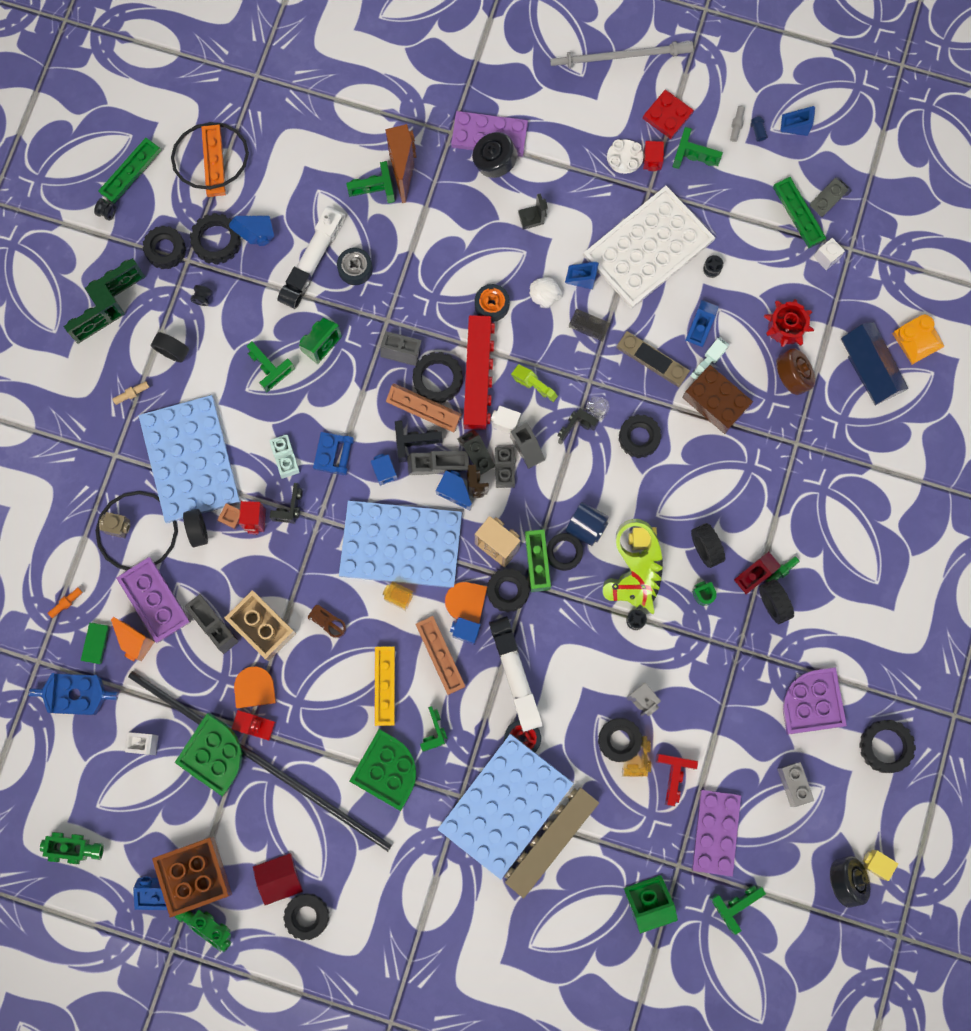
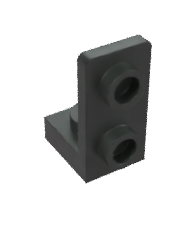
(830, 196)
(534, 215)
(586, 421)
(476, 451)
(282, 514)

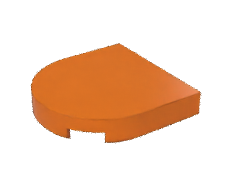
(466, 601)
(254, 688)

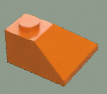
(131, 641)

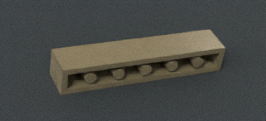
(551, 842)

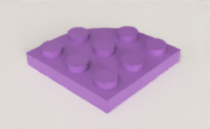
(814, 703)

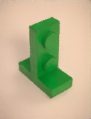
(695, 152)
(373, 184)
(274, 374)
(736, 905)

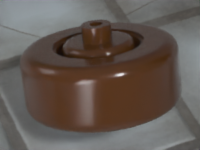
(795, 371)

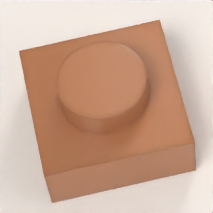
(229, 516)

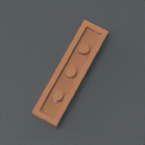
(423, 407)
(440, 655)

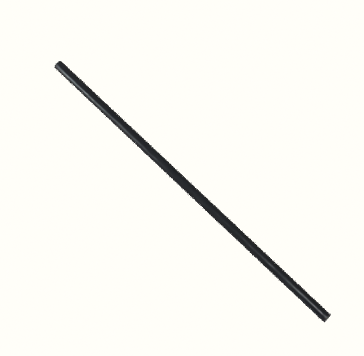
(267, 766)

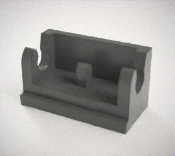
(400, 348)

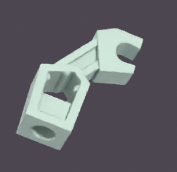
(713, 355)

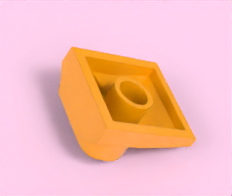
(918, 338)

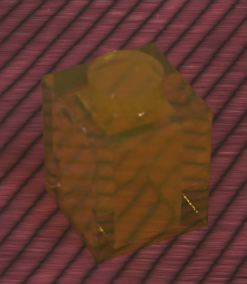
(398, 595)

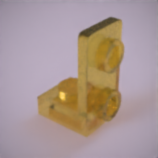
(633, 769)

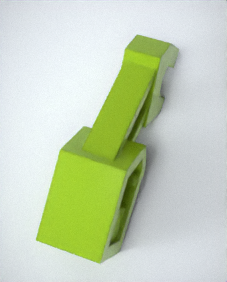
(528, 379)

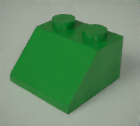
(320, 340)
(651, 904)

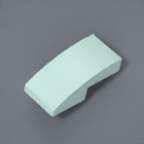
(284, 456)

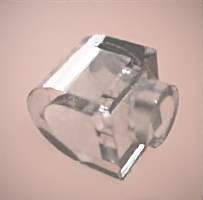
(597, 407)

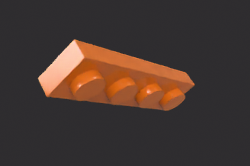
(213, 159)

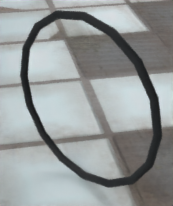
(217, 185)
(106, 509)

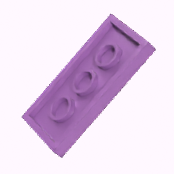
(472, 127)
(153, 600)
(716, 833)

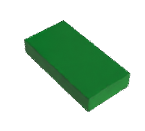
(95, 643)

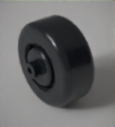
(495, 154)
(850, 882)

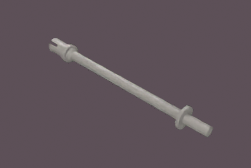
(674, 49)

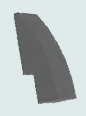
(437, 462)
(211, 624)

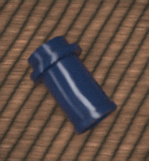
(759, 129)

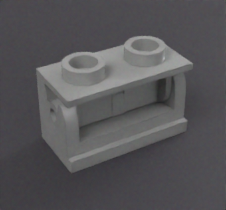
(645, 699)
(795, 784)

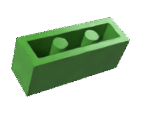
(537, 560)

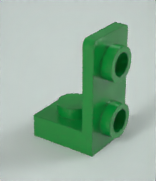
(432, 742)

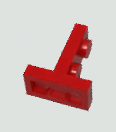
(253, 725)
(675, 775)

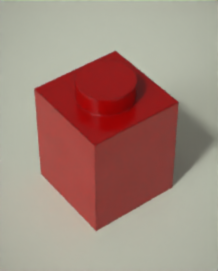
(653, 155)

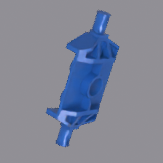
(58, 691)

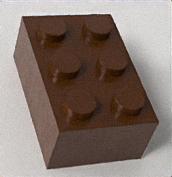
(717, 399)

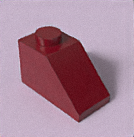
(757, 572)

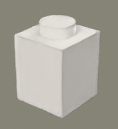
(829, 254)
(505, 419)

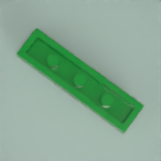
(129, 170)
(799, 212)

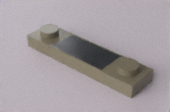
(653, 359)

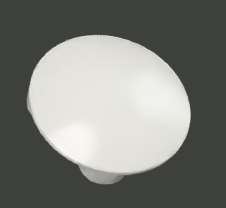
(625, 156)

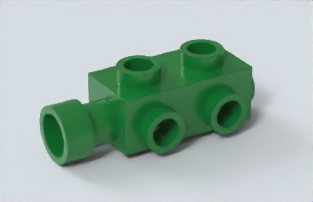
(68, 848)
(209, 929)

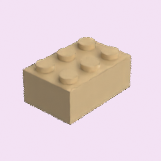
(497, 541)
(260, 626)

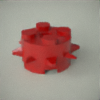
(781, 330)

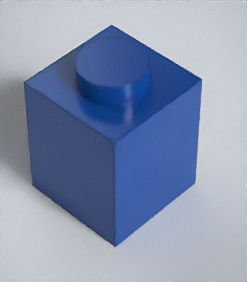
(383, 469)
(465, 630)

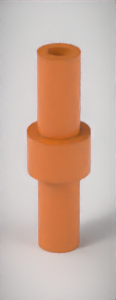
(65, 602)

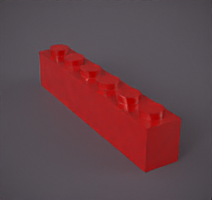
(477, 372)

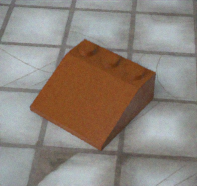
(402, 155)
(192, 876)

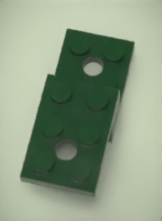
(103, 295)

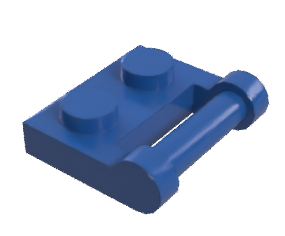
(327, 452)

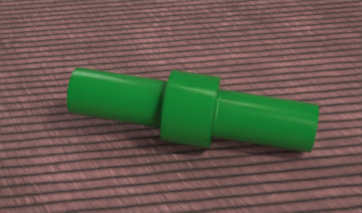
(784, 569)

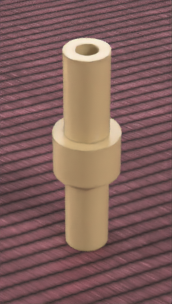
(130, 393)

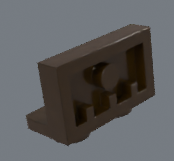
(475, 488)

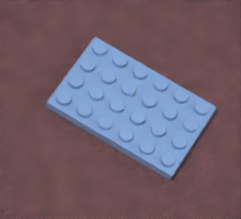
(189, 458)
(400, 544)
(505, 806)

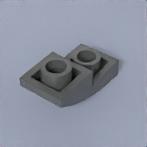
(504, 467)

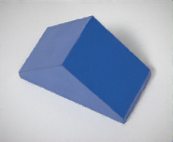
(798, 121)
(582, 274)

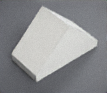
(141, 743)

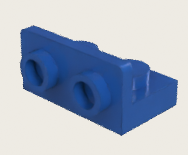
(148, 894)

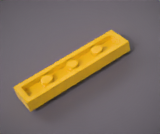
(385, 686)

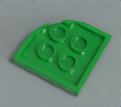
(212, 755)
(386, 770)

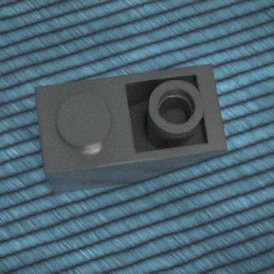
(527, 445)

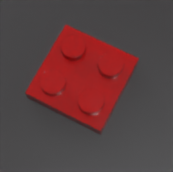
(668, 114)

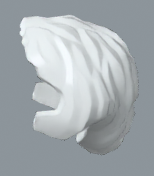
(545, 292)

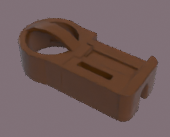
(326, 619)

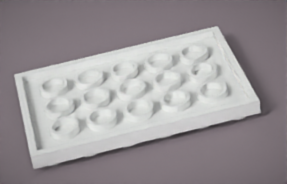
(649, 246)

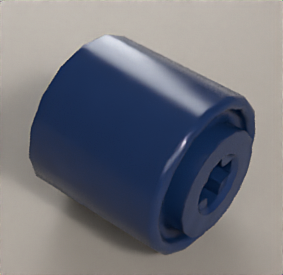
(587, 524)

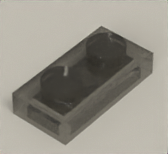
(589, 325)

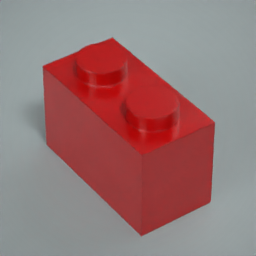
(252, 517)

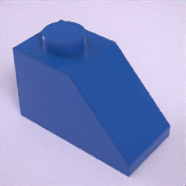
(253, 229)
(702, 323)
(454, 489)

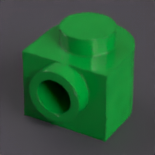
(704, 593)

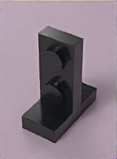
(414, 439)

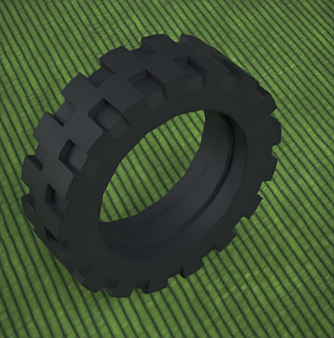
(208, 222)
(437, 358)
(907, 741)

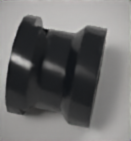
(105, 209)
(717, 265)
(201, 295)
(638, 621)

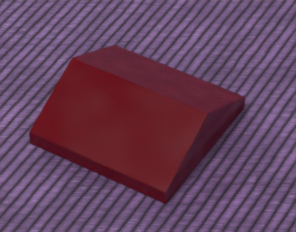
(277, 879)

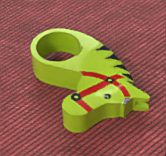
(645, 574)

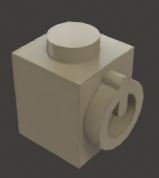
(114, 525)

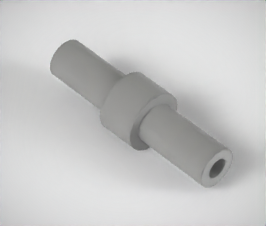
(737, 123)

